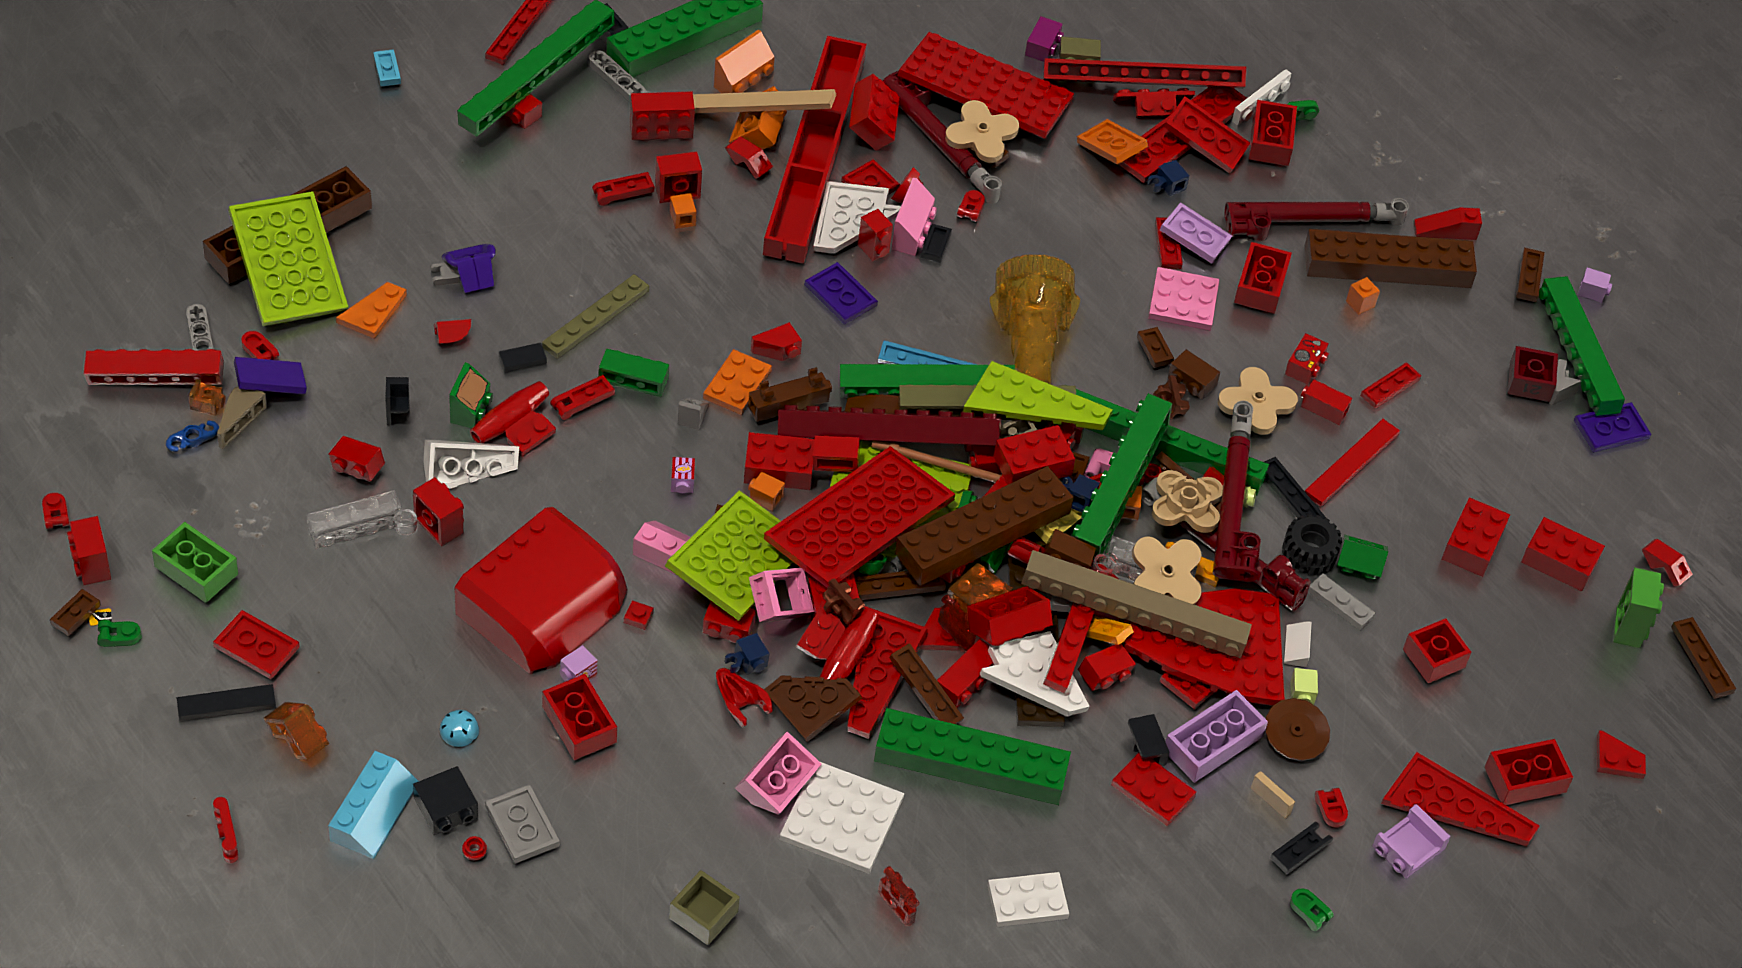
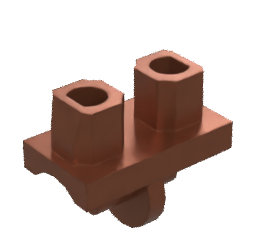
(1173, 393)
(840, 602)

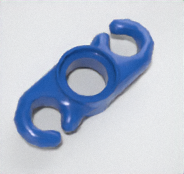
(181, 436)

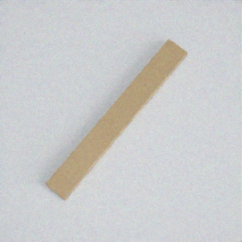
(764, 101)

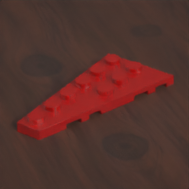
(876, 674)
(1456, 802)

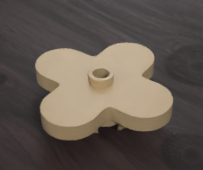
(982, 131)
(1265, 399)
(1187, 501)
(1177, 560)

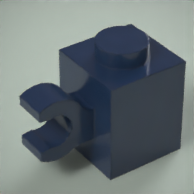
(1170, 178)
(1080, 490)
(749, 654)

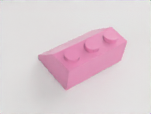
(913, 219)
(657, 543)
(778, 774)

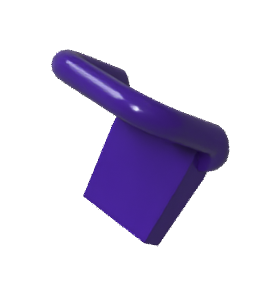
(473, 272)

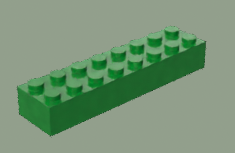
(680, 32)
(1124, 473)
(972, 756)

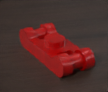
(225, 829)

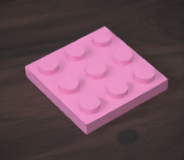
(1184, 298)

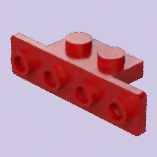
(1154, 103)

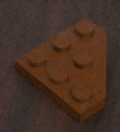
(812, 701)

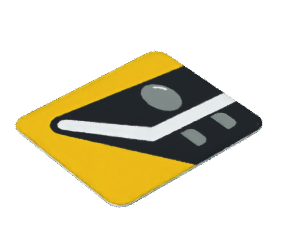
(98, 615)

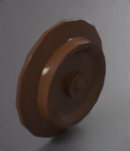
(1297, 729)

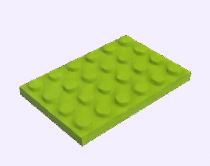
(288, 258)
(728, 553)

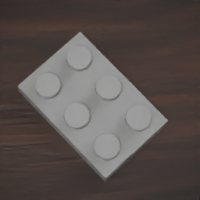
(522, 823)

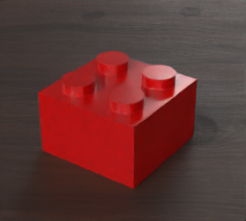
(678, 175)
(438, 511)
(88, 550)
(1437, 650)

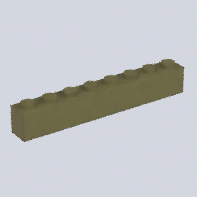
(943, 398)

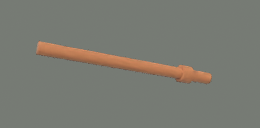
(937, 461)

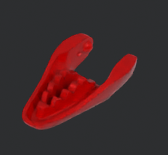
(740, 693)

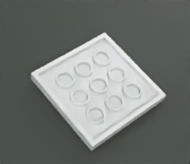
(842, 817)

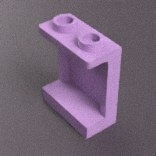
(1411, 842)

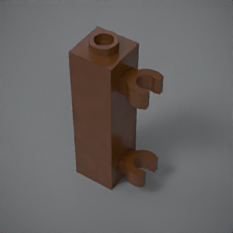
(802, 392)

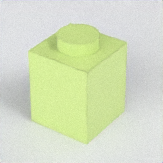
(1304, 684)

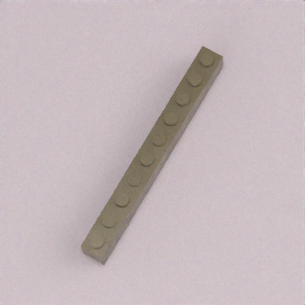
(1136, 604)

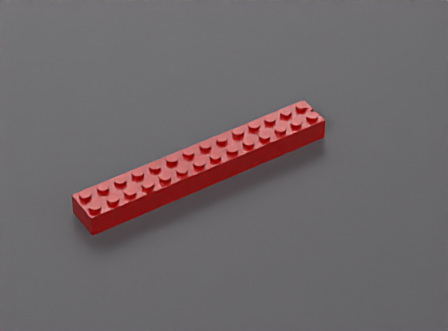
(814, 153)

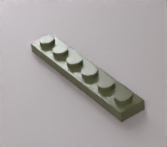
(595, 316)

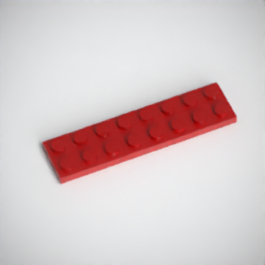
(1166, 146)

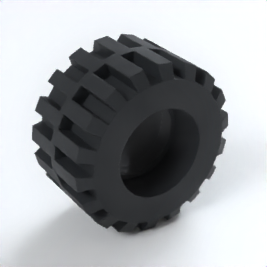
(1314, 531)

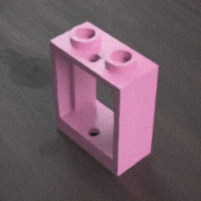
(766, 597)

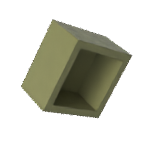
(704, 907)

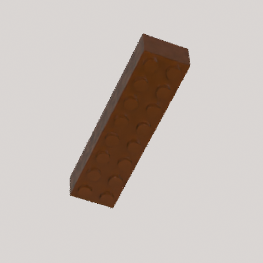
(338, 198)
(1390, 258)
(983, 525)

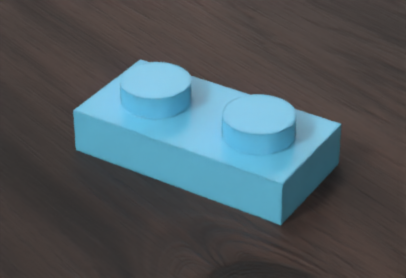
(387, 68)

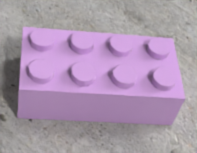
(1215, 736)

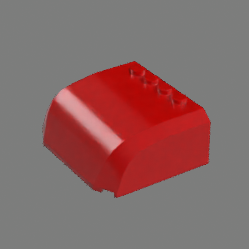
(541, 591)

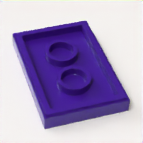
(841, 293)
(270, 375)
(1613, 429)

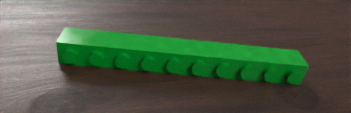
(535, 67)
(1180, 446)

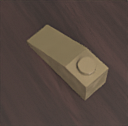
(240, 411)

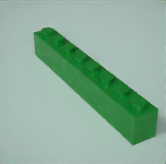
(1581, 346)
(886, 378)

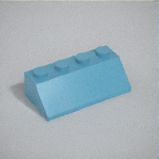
(372, 805)

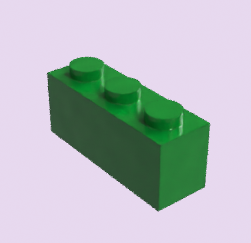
(634, 372)

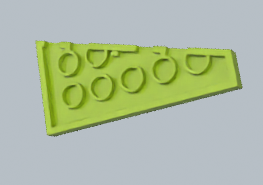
(1027, 398)

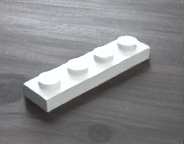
(1266, 93)

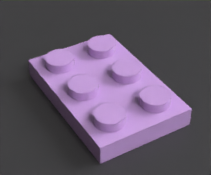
(1196, 233)

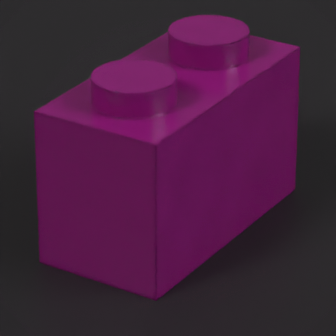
(1044, 39)

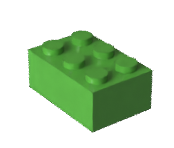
(195, 562)
(1638, 608)

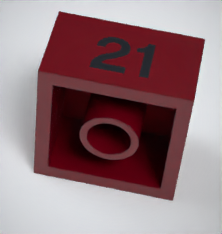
(1533, 373)

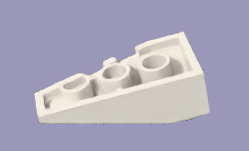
(466, 461)

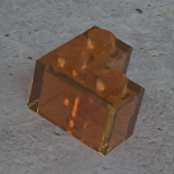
(299, 728)

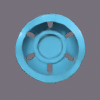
(456, 723)

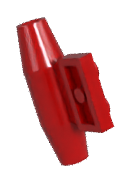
(517, 420)
(839, 646)

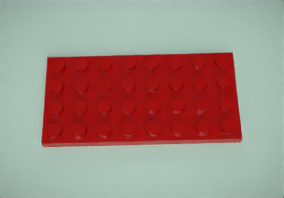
(971, 76)
(859, 516)

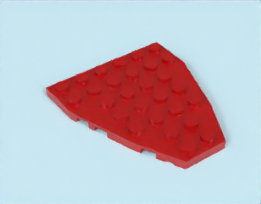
(1254, 675)

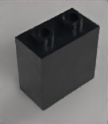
(445, 800)

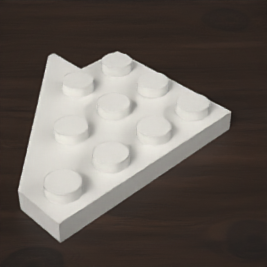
(842, 213)
(1023, 667)

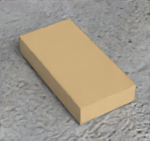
(1272, 794)

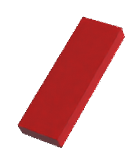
(1168, 248)
(1390, 385)

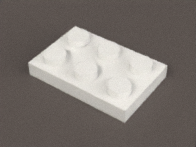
(1028, 899)

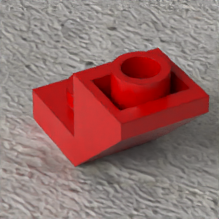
(753, 156)
(1661, 555)

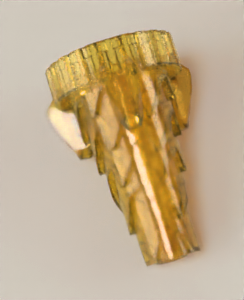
(1032, 303)

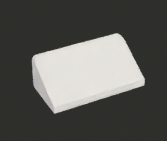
(1297, 644)

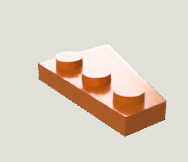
(374, 310)

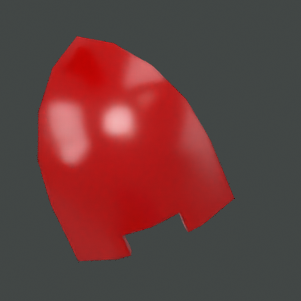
(901, 191)
(452, 330)

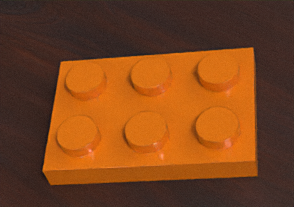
(1112, 141)
(735, 380)

